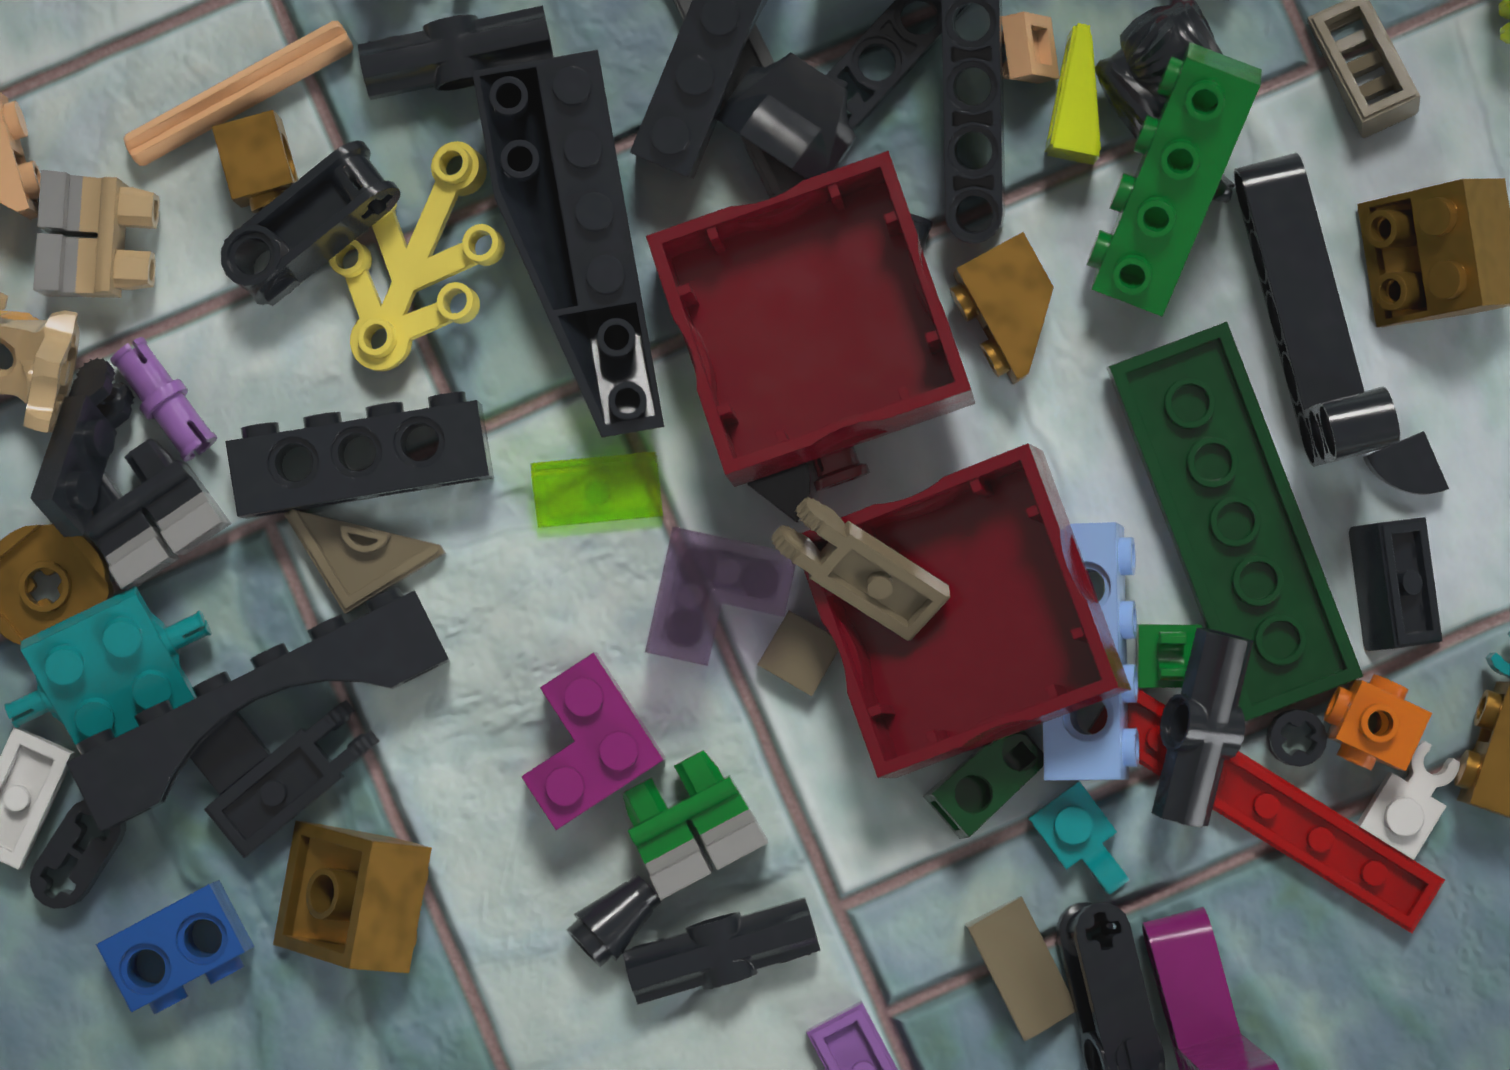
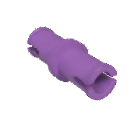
(163, 399)

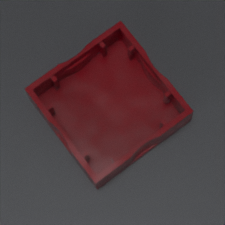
(810, 320)
(1008, 644)

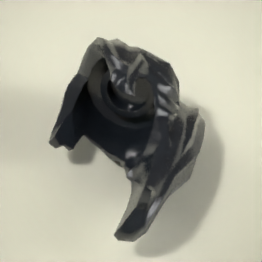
(1135, 70)

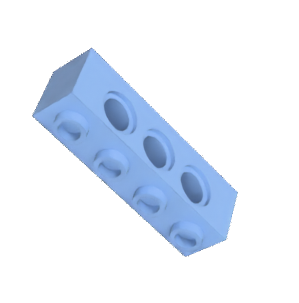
(1109, 753)

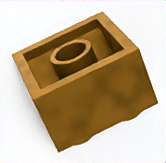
(352, 897)

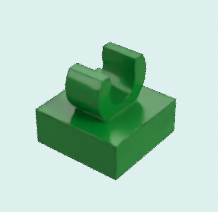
(1163, 654)

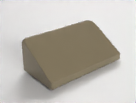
(1021, 968)

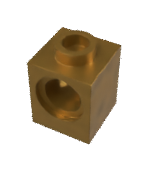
(255, 159)

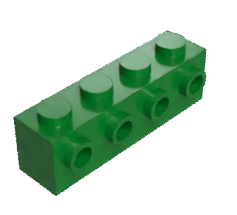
(1175, 179)

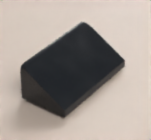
(1395, 584)

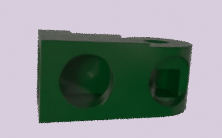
(985, 782)

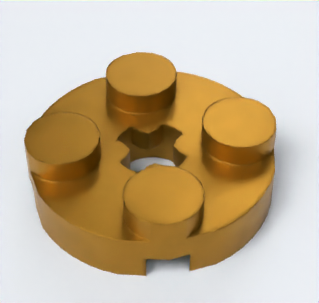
(44, 549)

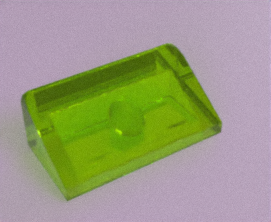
(597, 489)

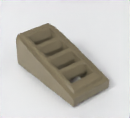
(1388, 111)

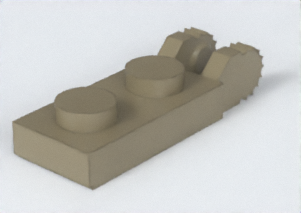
(863, 570)

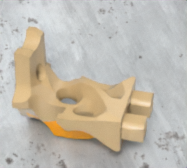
(42, 362)

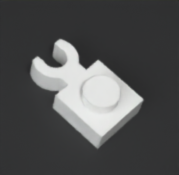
(1403, 809)

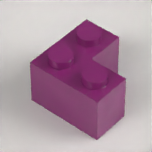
(608, 745)

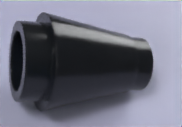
(613, 920)

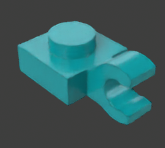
(1075, 831)

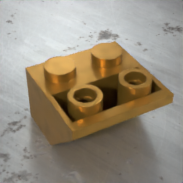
(1438, 251)

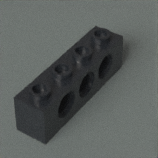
(264, 489)

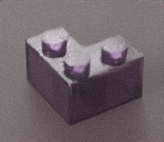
(700, 577)

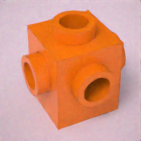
(1397, 728)

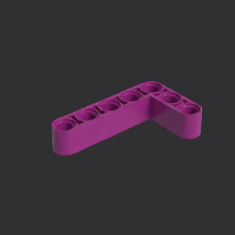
(1197, 996)

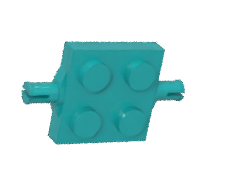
(107, 667)

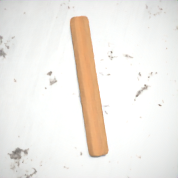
(238, 93)

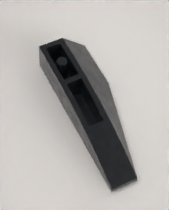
(569, 220)

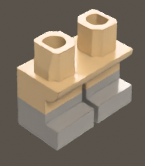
(91, 209)

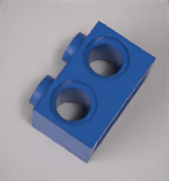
(171, 937)

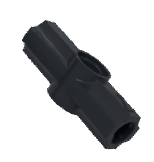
(451, 50)
(1202, 727)
(721, 950)

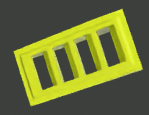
(1075, 118)

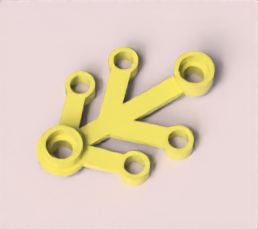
(417, 268)

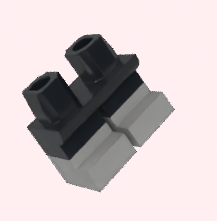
(175, 501)

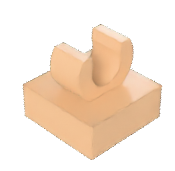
(1029, 48)

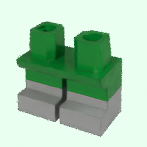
(667, 839)

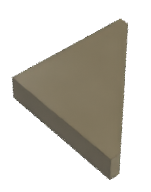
(359, 559)

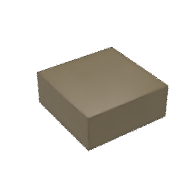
(799, 653)

